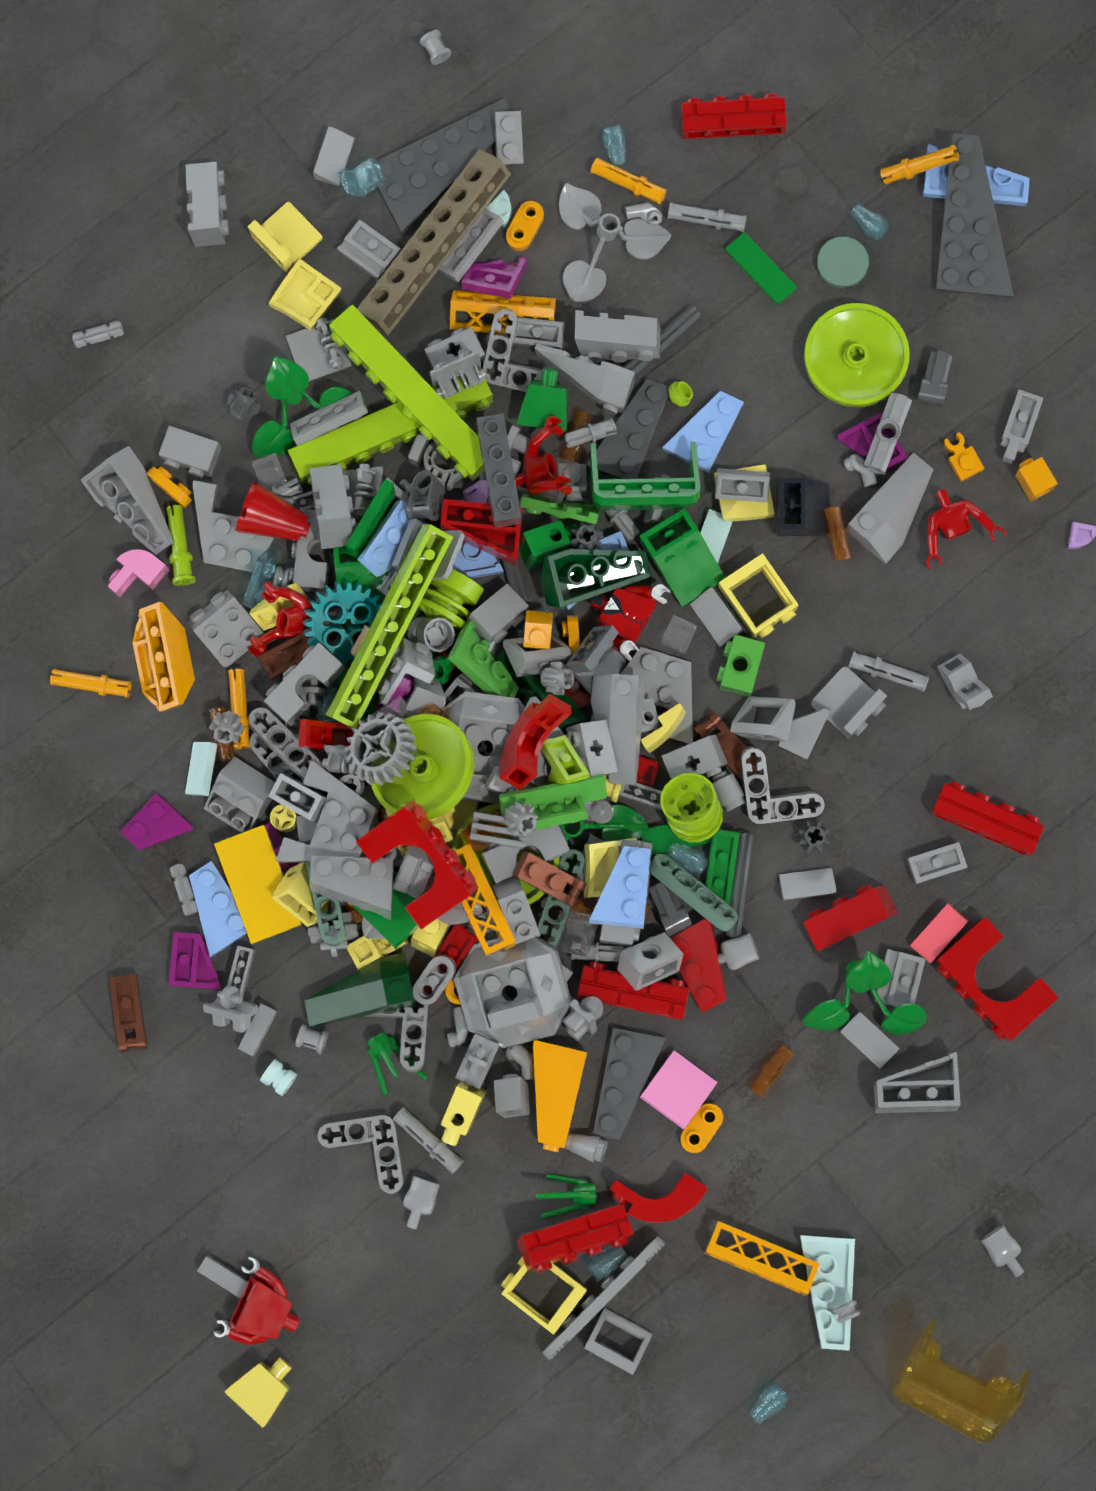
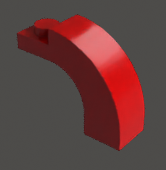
(319, 733)
(526, 738)
(667, 1208)

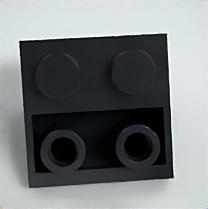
(802, 507)

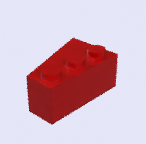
(477, 525)
(849, 916)

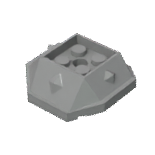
(484, 719)
(529, 967)

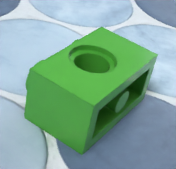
(750, 652)

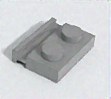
(368, 250)
(905, 979)

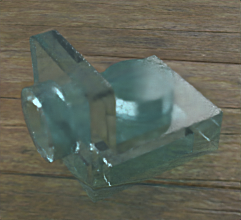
(362, 178)

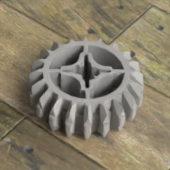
(386, 732)

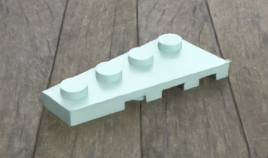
(830, 1286)

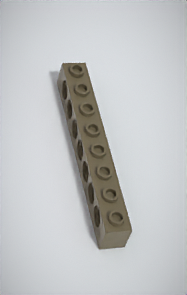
(434, 241)

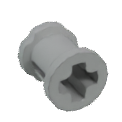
(435, 47)
(312, 1039)

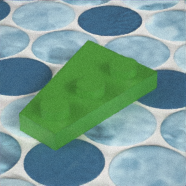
(566, 509)
(477, 663)

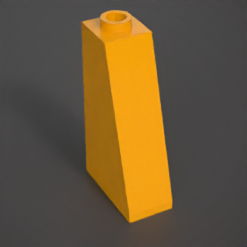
(556, 1088)

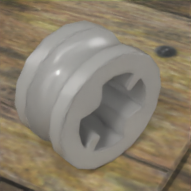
(281, 577)
(846, 1311)

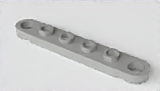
(610, 1287)

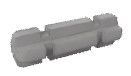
(98, 334)
(183, 889)

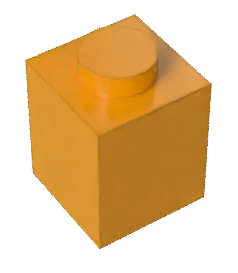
(1035, 478)
(538, 629)

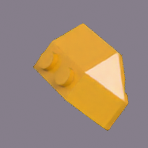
(162, 657)

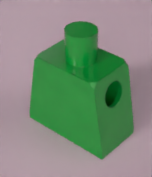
(545, 400)
(544, 541)

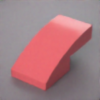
(939, 933)

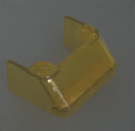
(955, 1396)

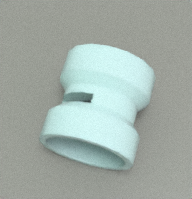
(278, 1077)

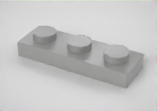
(471, 245)
(329, 418)

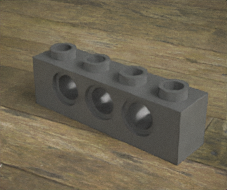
(498, 470)

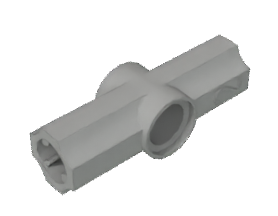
(881, 447)

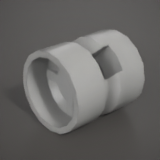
(433, 632)

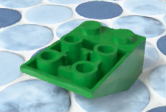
(682, 557)
(354, 571)

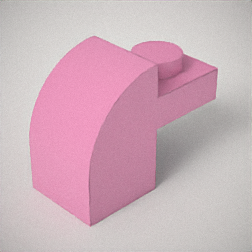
(138, 565)

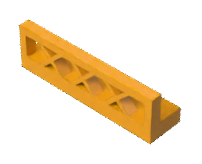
(484, 303)
(490, 904)
(757, 1268)

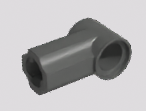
(933, 384)
(672, 914)

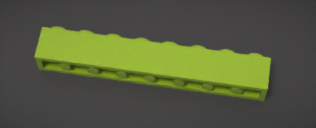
(410, 390)
(377, 432)
(389, 625)

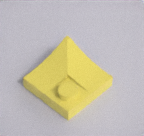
(305, 295)
(746, 510)
(599, 863)

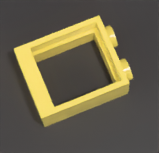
(745, 573)
(563, 1311)

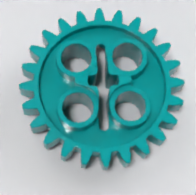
(348, 600)

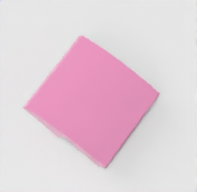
(678, 1089)

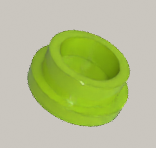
(680, 393)

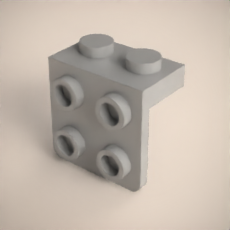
(446, 565)
(224, 628)
(409, 659)
(849, 702)

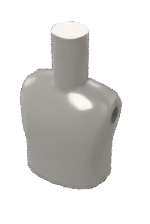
(738, 952)
(420, 1199)
(1003, 1249)

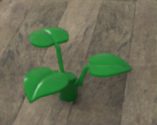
(288, 383)
(623, 825)
(862, 976)

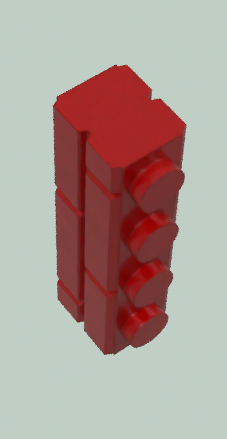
(733, 117)
(988, 819)
(613, 989)
(575, 1237)

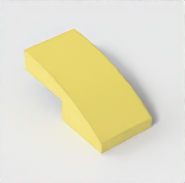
(266, 613)
(670, 720)
(368, 950)

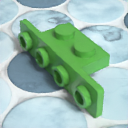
(558, 802)

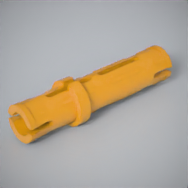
(909, 168)
(636, 184)
(102, 684)
(239, 705)

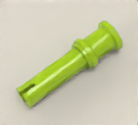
(180, 557)

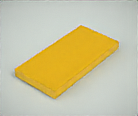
(253, 878)

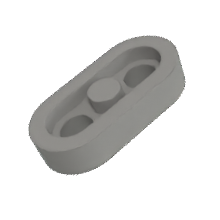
(435, 978)

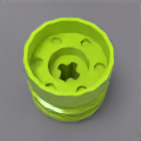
(449, 597)
(691, 807)

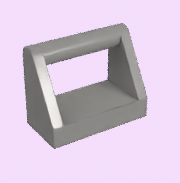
(536, 661)
(776, 731)
(611, 1355)

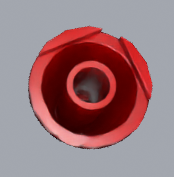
(271, 516)

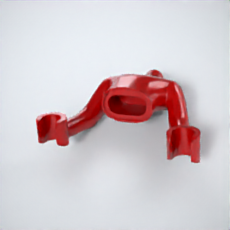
(541, 470)
(954, 522)
(288, 621)

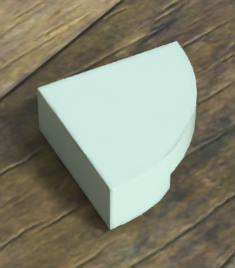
(501, 206)

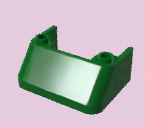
(645, 493)

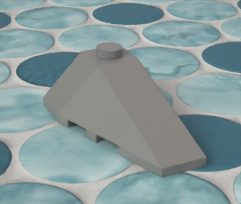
(603, 384)
(890, 512)
(621, 702)

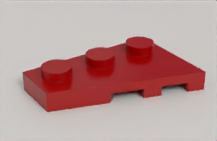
(701, 964)

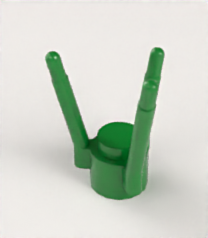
(443, 668)
(382, 1047)
(583, 1194)

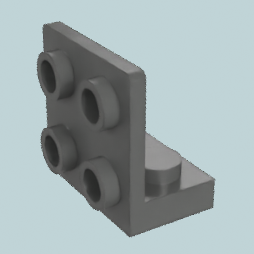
(596, 656)

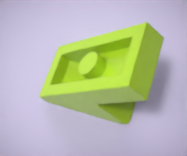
(564, 761)

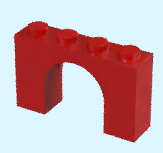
(412, 827)
(960, 965)

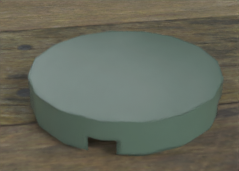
(842, 262)

